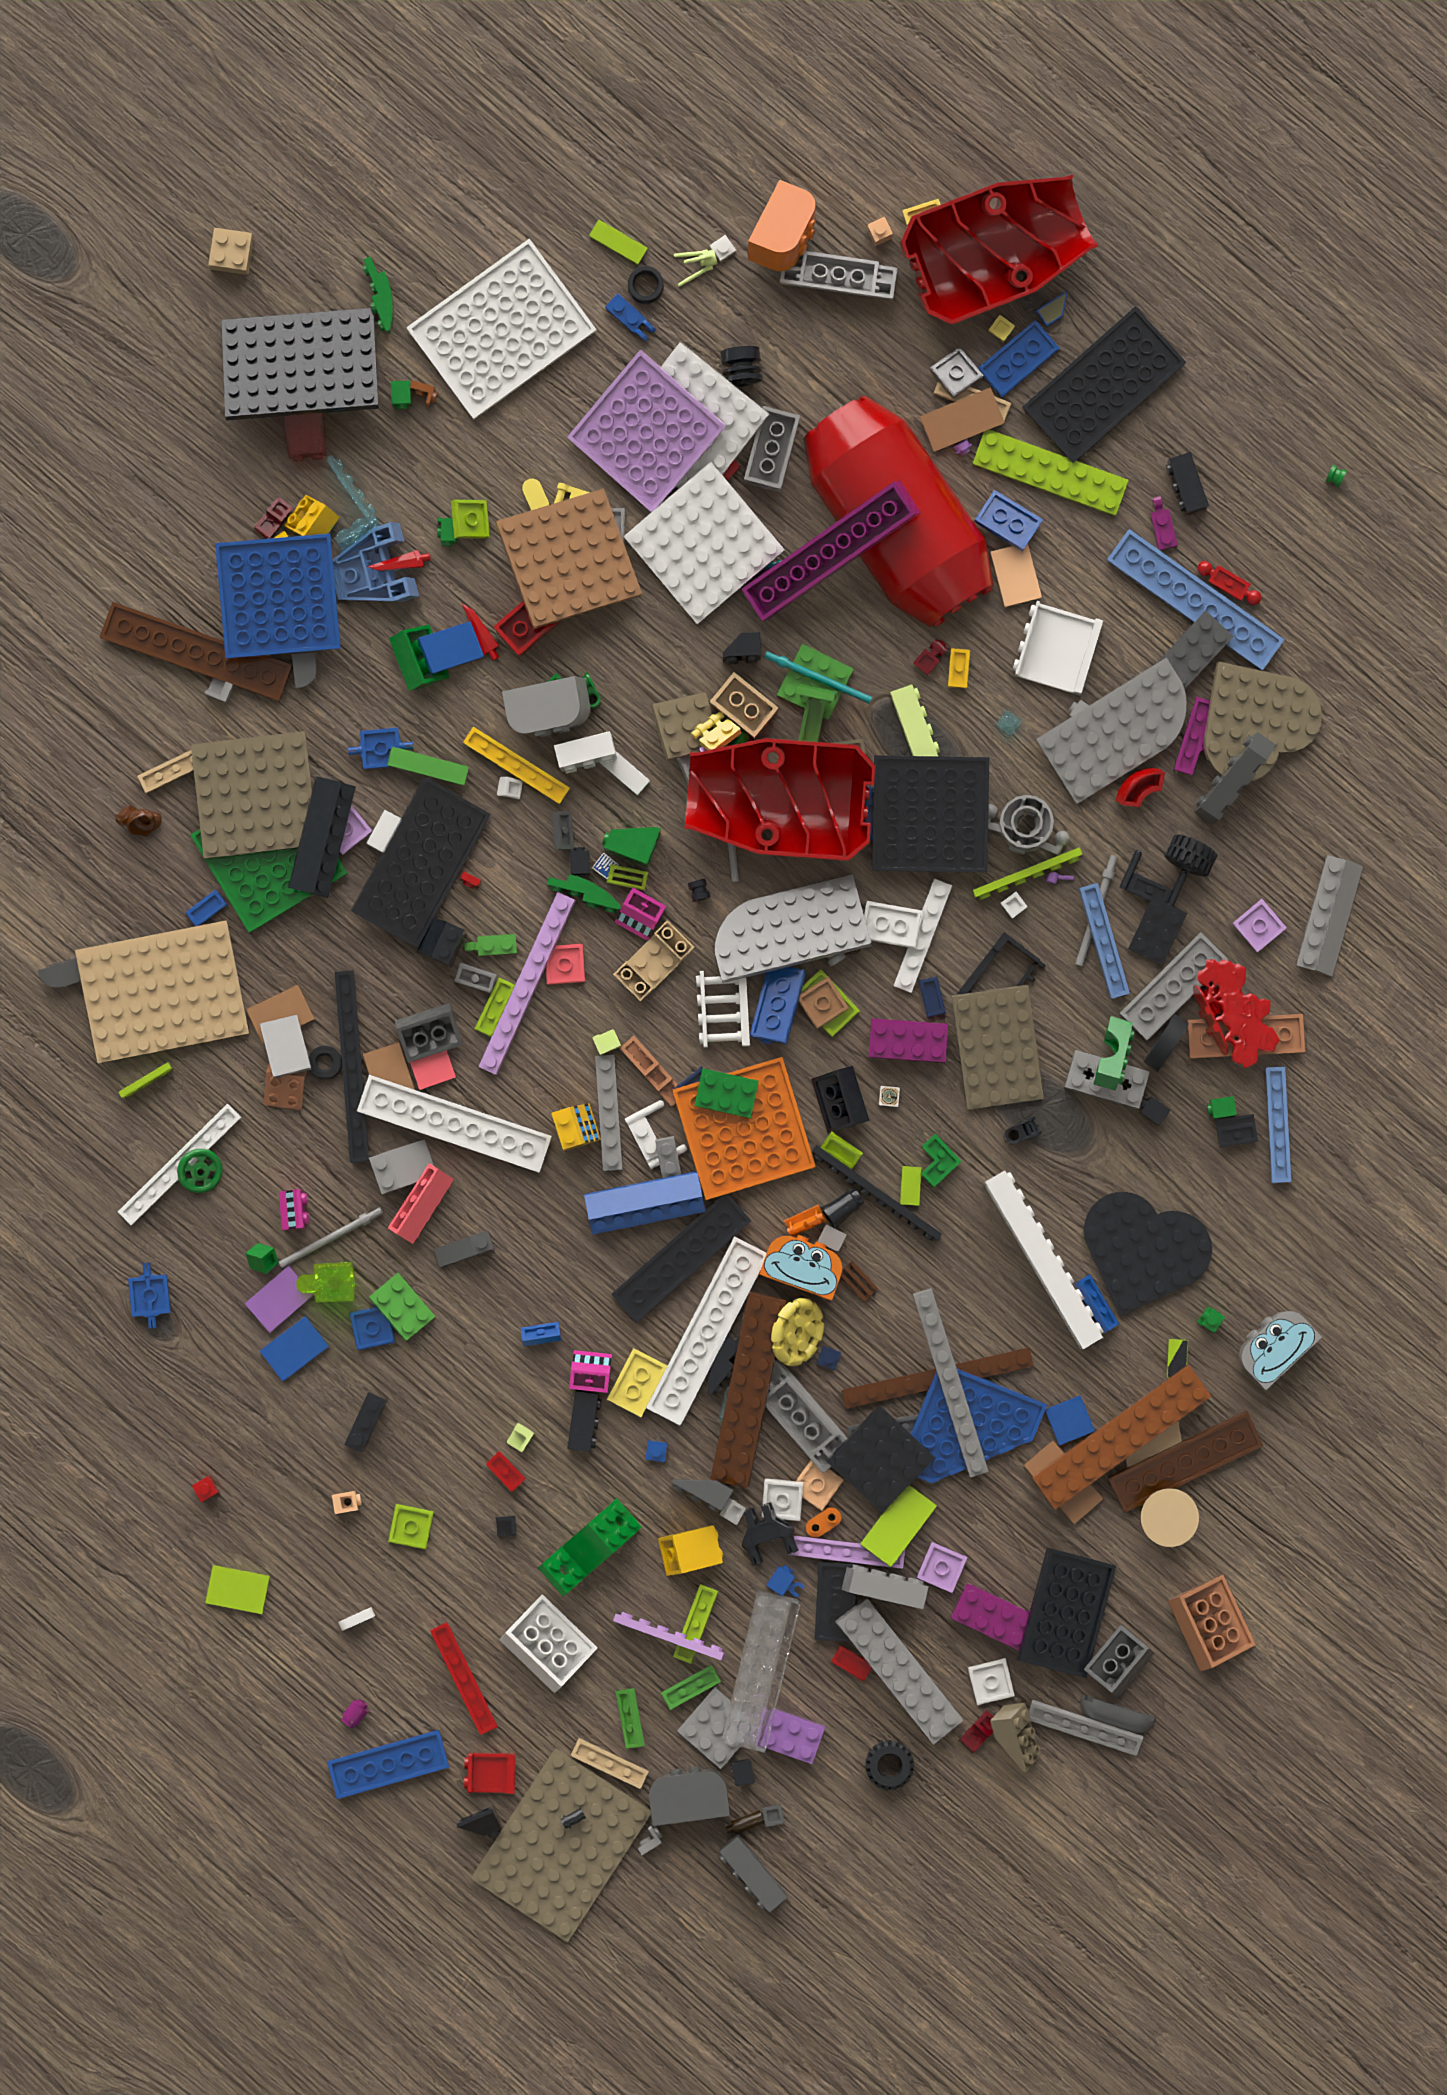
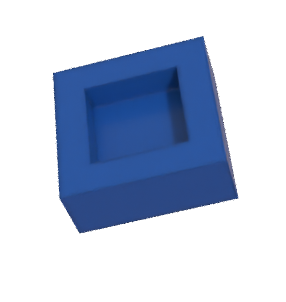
(656, 1451)

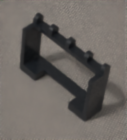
(990, 956)

